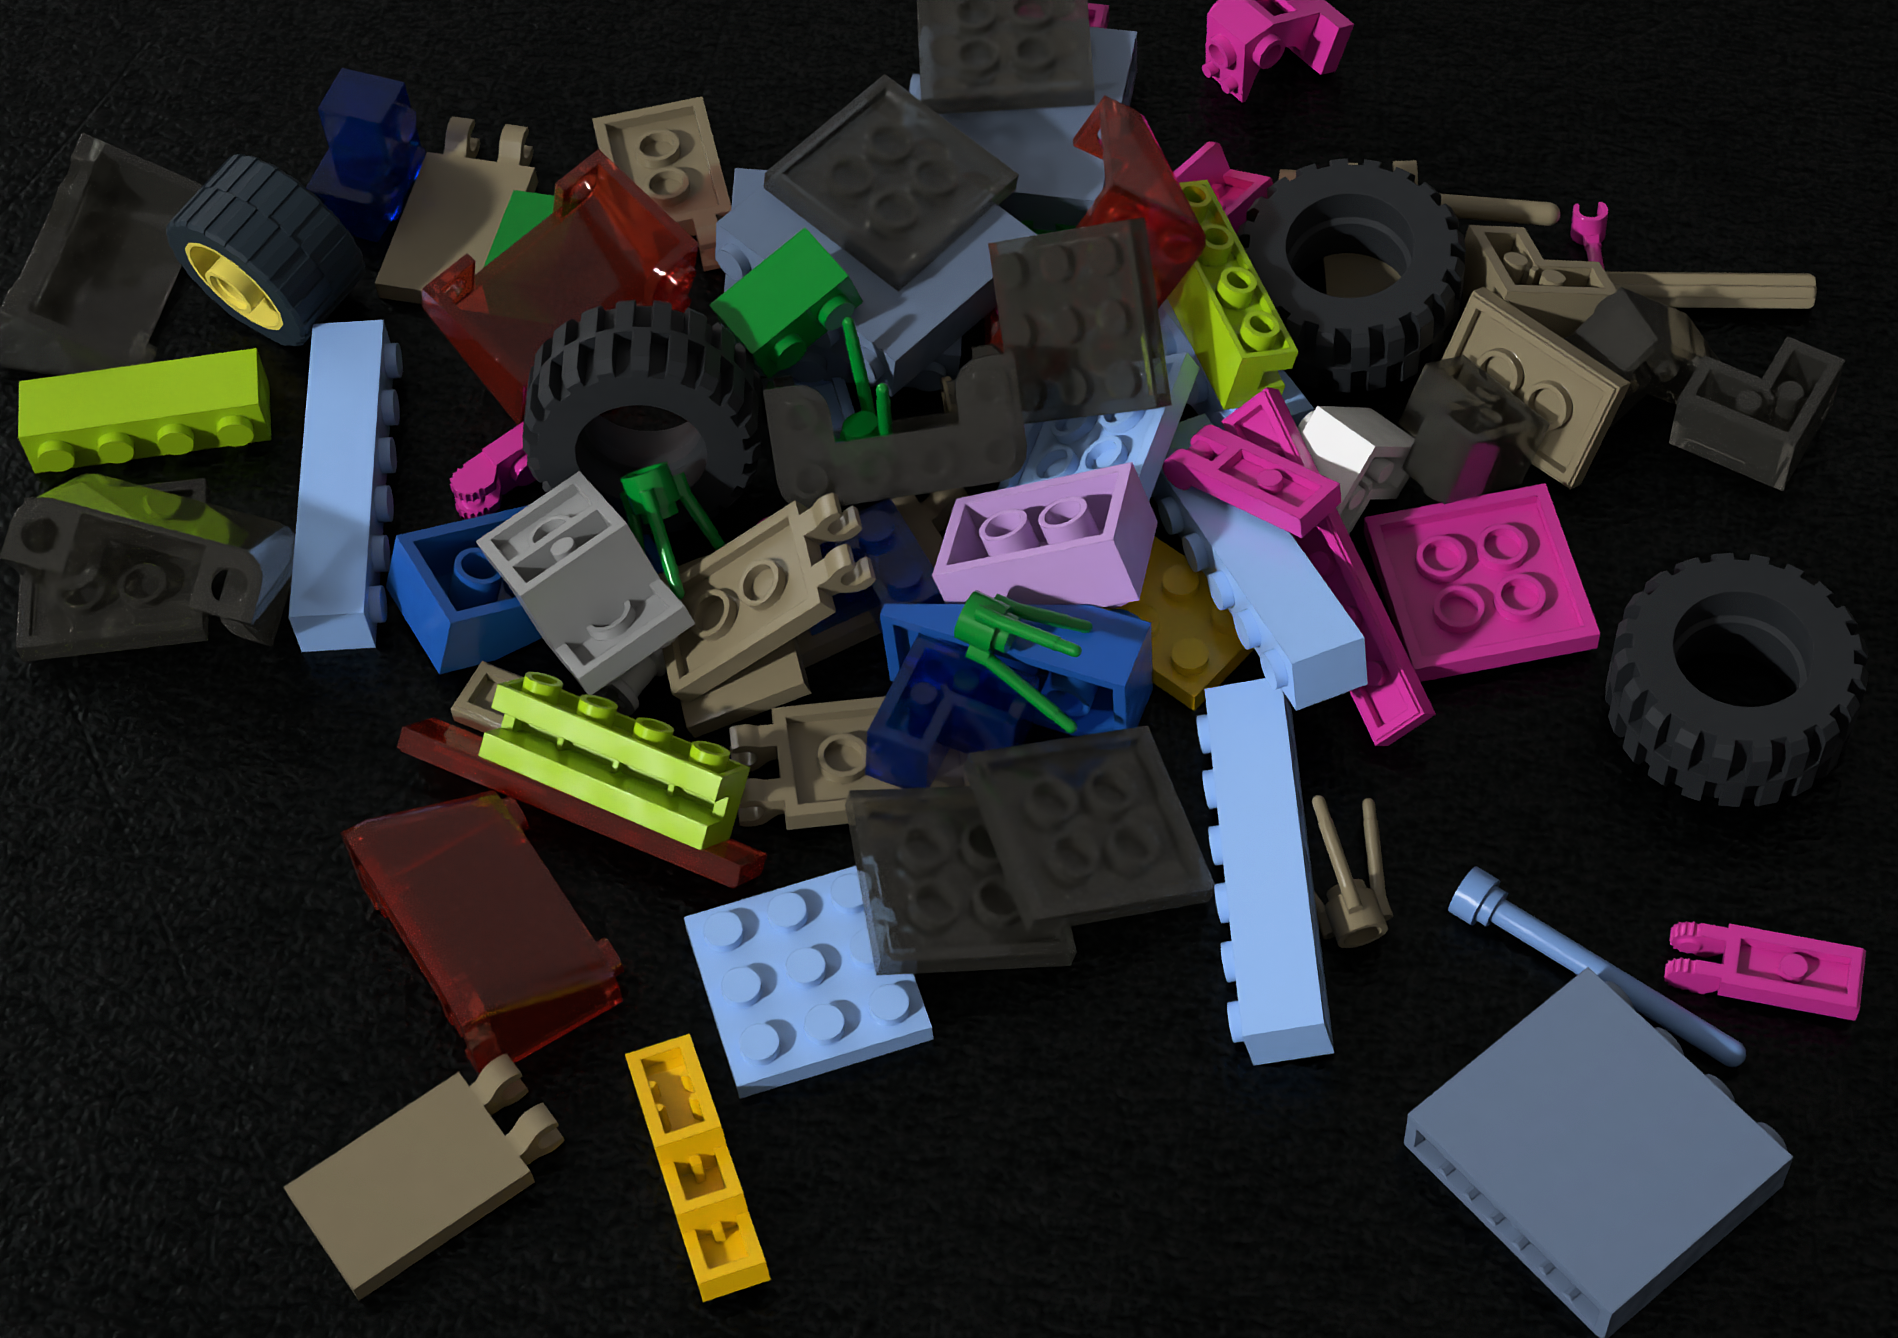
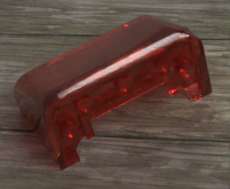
(485, 923)

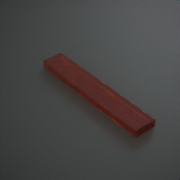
(458, 752)

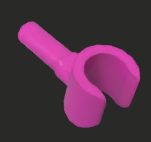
(1590, 231)

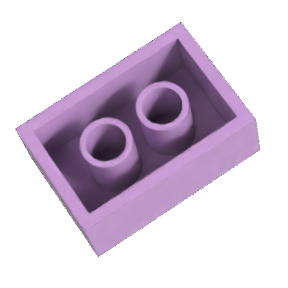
(1051, 541)

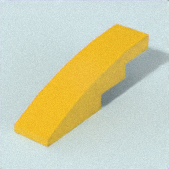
(697, 1168)

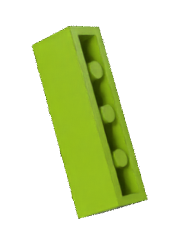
(144, 411)

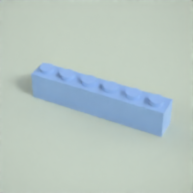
(344, 487)
(1268, 587)
(1266, 872)

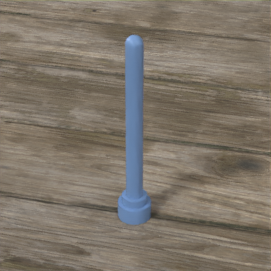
(1483, 901)

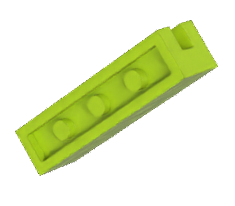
(1229, 310)
(616, 760)

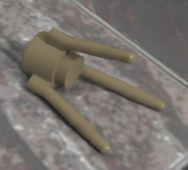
(1353, 912)

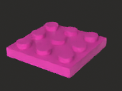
(1481, 582)

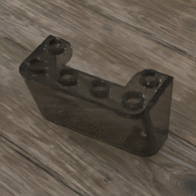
(66, 533)

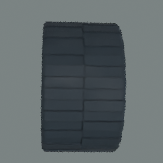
(266, 249)

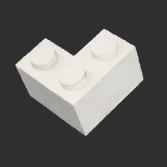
(1359, 453)

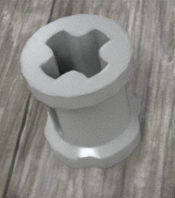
(633, 682)

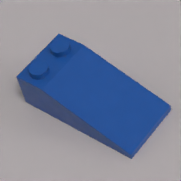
(458, 598)
(1097, 690)

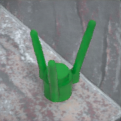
(867, 421)
(652, 497)
(994, 624)

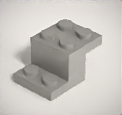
(585, 583)

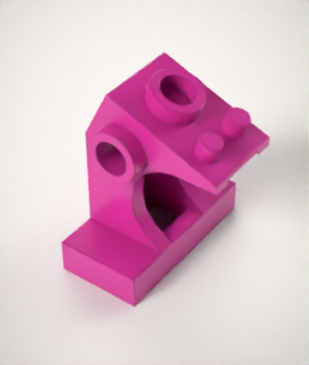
(1255, 33)

